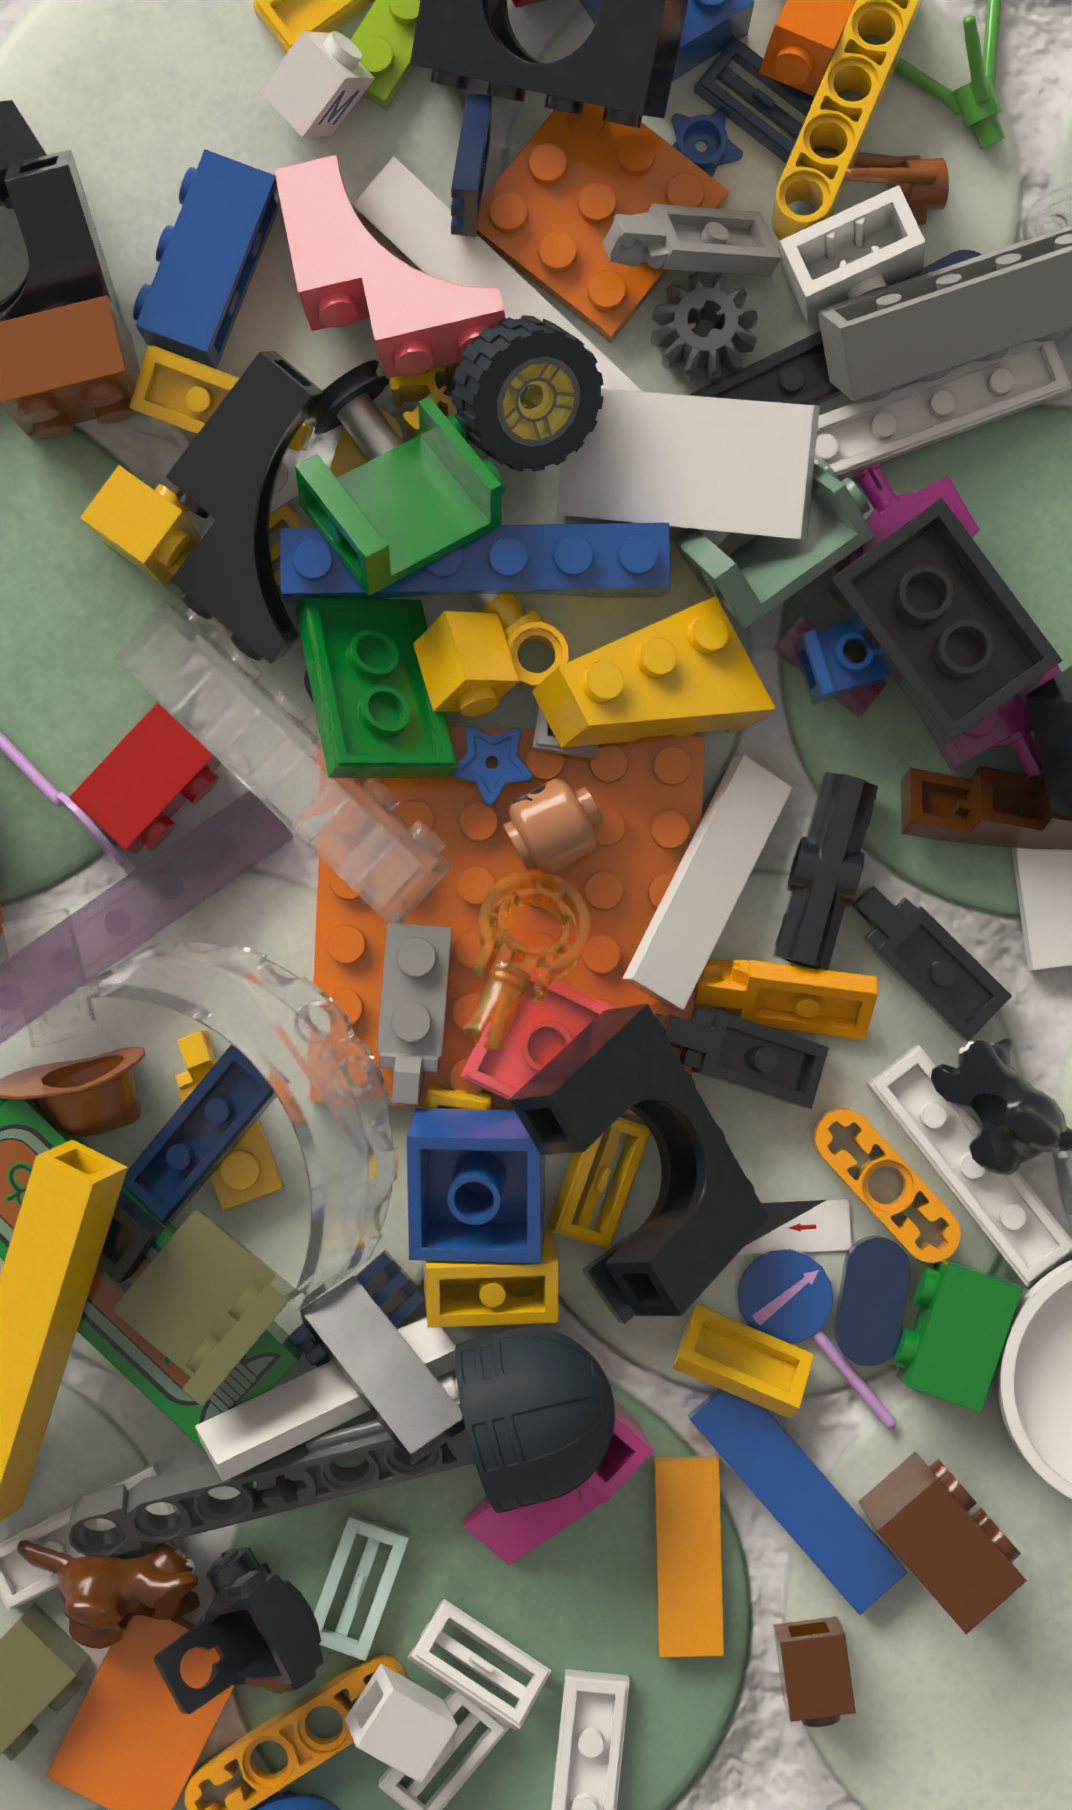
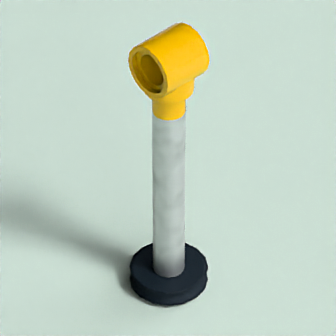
(351, 404)

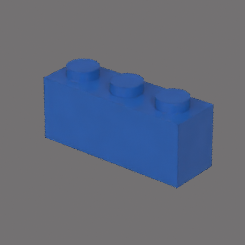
(207, 258)

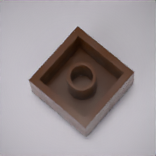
(953, 1554)

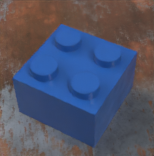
(474, 1187)

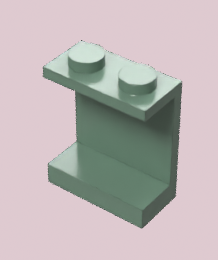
(776, 568)

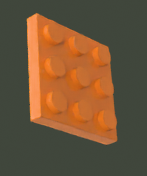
(562, 200)

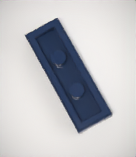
(199, 1136)

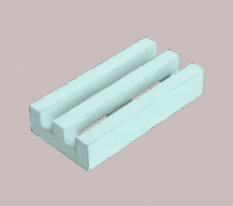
(376, 1533)

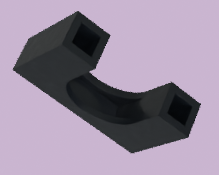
(619, 66)
(58, 236)
(704, 1197)

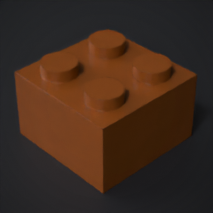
(67, 368)

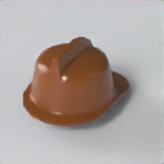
(82, 1094)

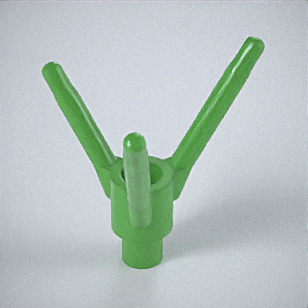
(977, 99)

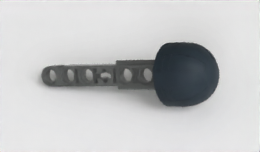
(532, 1421)

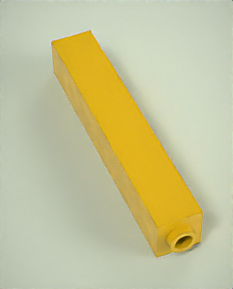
(44, 1296)

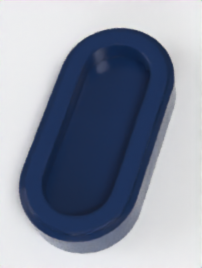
(872, 1300)

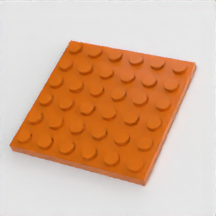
(650, 813)

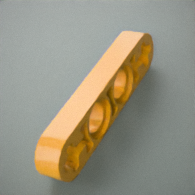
(292, 1732)

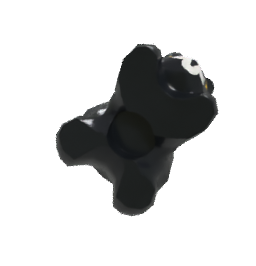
(1011, 1113)

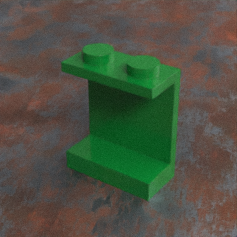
(405, 502)

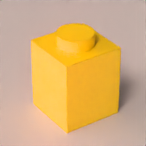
(466, 662)

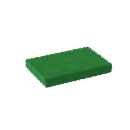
(371, 689)

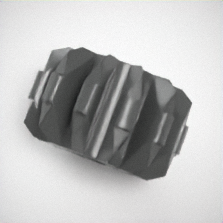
(684, 314)

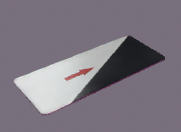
(803, 1227)

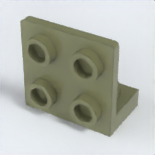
(204, 1302)

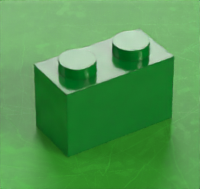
(956, 1333)

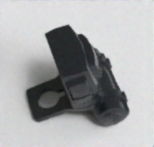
(255, 1625)

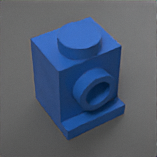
(826, 668)

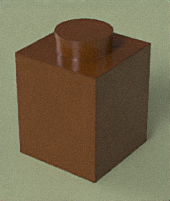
(814, 1671)

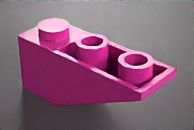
(523, 1529)

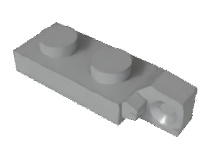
(693, 240)
(413, 1005)

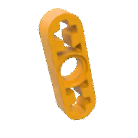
(930, 1208)

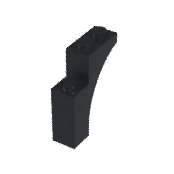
(233, 477)

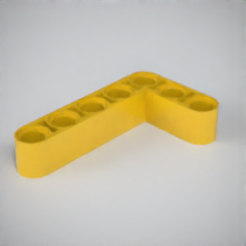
(841, 122)

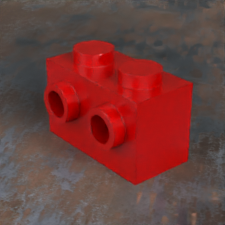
(147, 781)

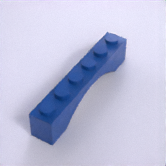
(510, 559)

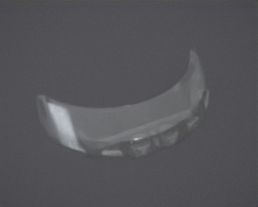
(313, 1066)

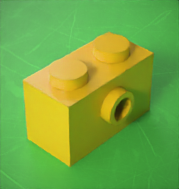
(142, 525)

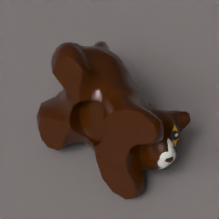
(108, 1591)

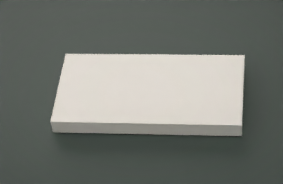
(695, 464)

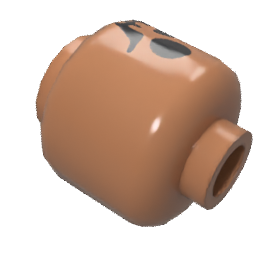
(553, 826)

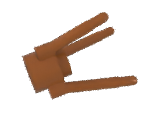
(921, 180)

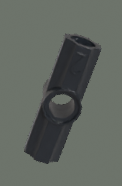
(826, 871)

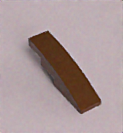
(987, 809)

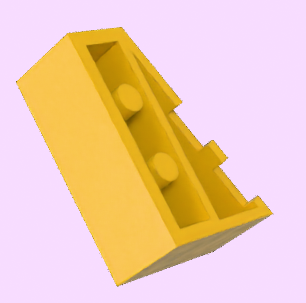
(657, 682)

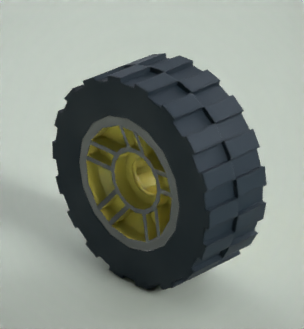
(555, 409)

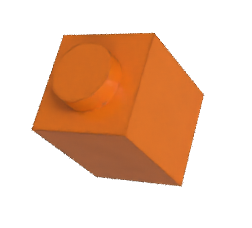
(805, 42)

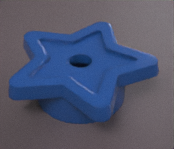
(709, 130)
(505, 750)

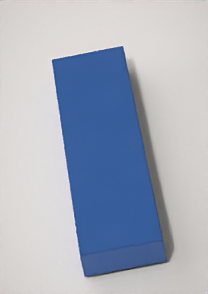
(799, 1497)

